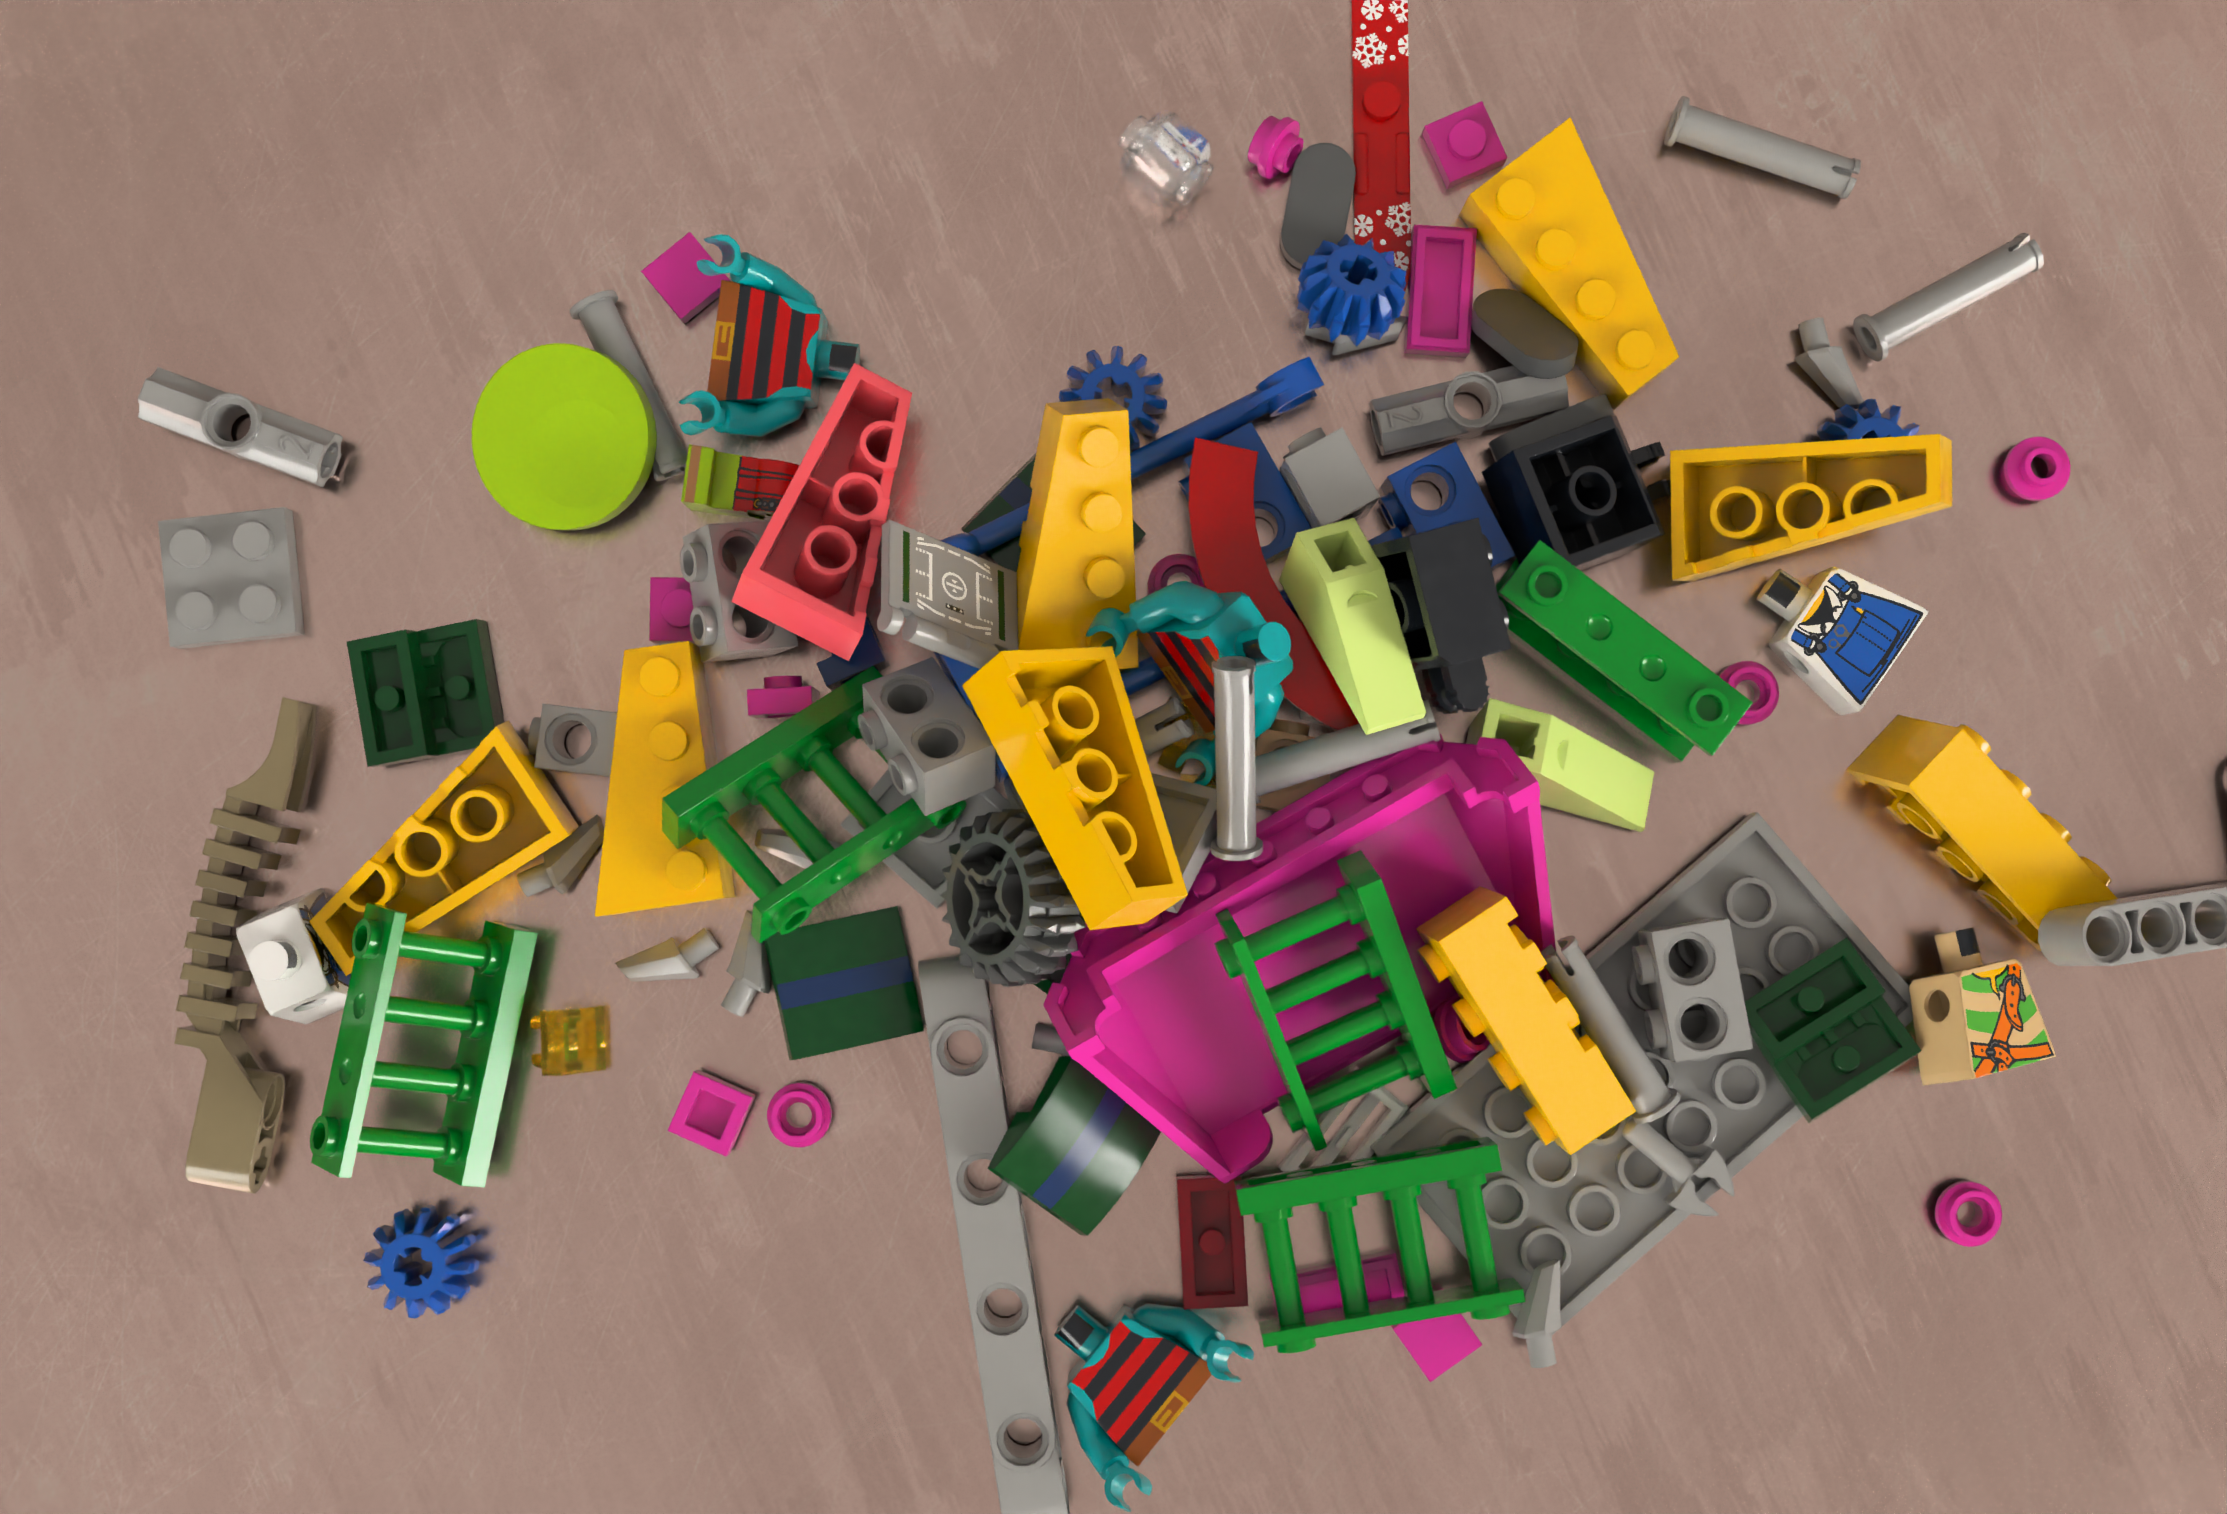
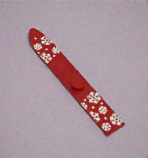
(1381, 127)

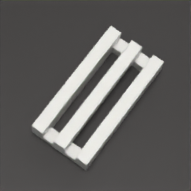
(1393, 1114)

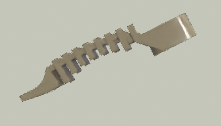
(237, 1097)

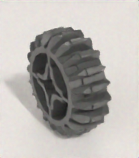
(1008, 902)

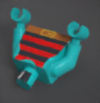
(765, 348)
(1190, 629)
(1137, 1382)

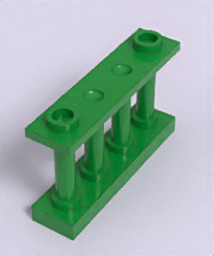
(1617, 656)
(755, 777)
(1398, 1006)
(483, 1058)
(1400, 1181)

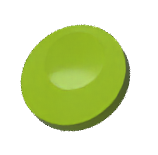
(564, 437)

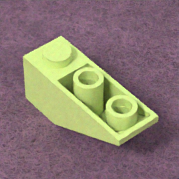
(1353, 623)
(1570, 766)

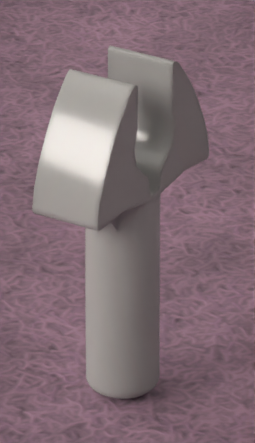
(1680, 1168)

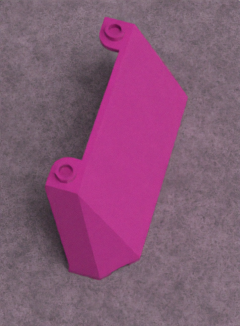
(1182, 1040)

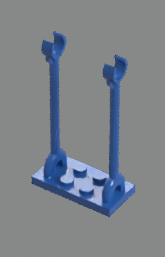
(1273, 395)

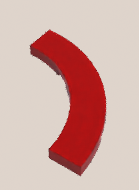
(1233, 561)

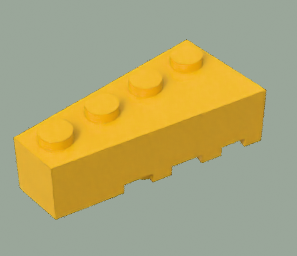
(1566, 251)
(1787, 497)
(1078, 529)
(658, 747)
(1083, 777)
(1983, 820)
(460, 841)
(1523, 1019)

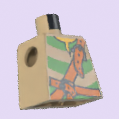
(1975, 1015)

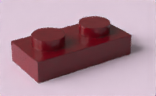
(1211, 1243)

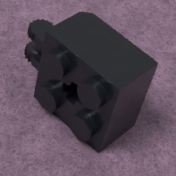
(1579, 494)
(1447, 609)

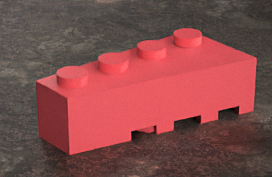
(825, 535)

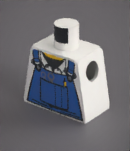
(1839, 633)
(293, 962)

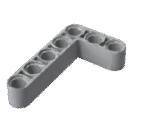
(2136, 927)

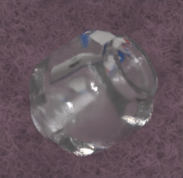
(1165, 159)

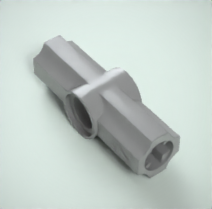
(1429, 412)
(208, 417)

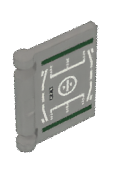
(947, 596)

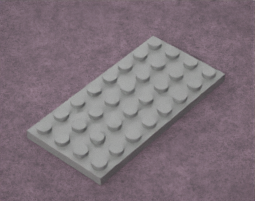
(1608, 1198)

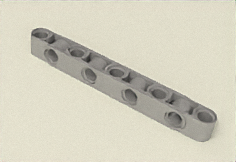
(993, 1242)

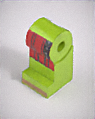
(734, 483)

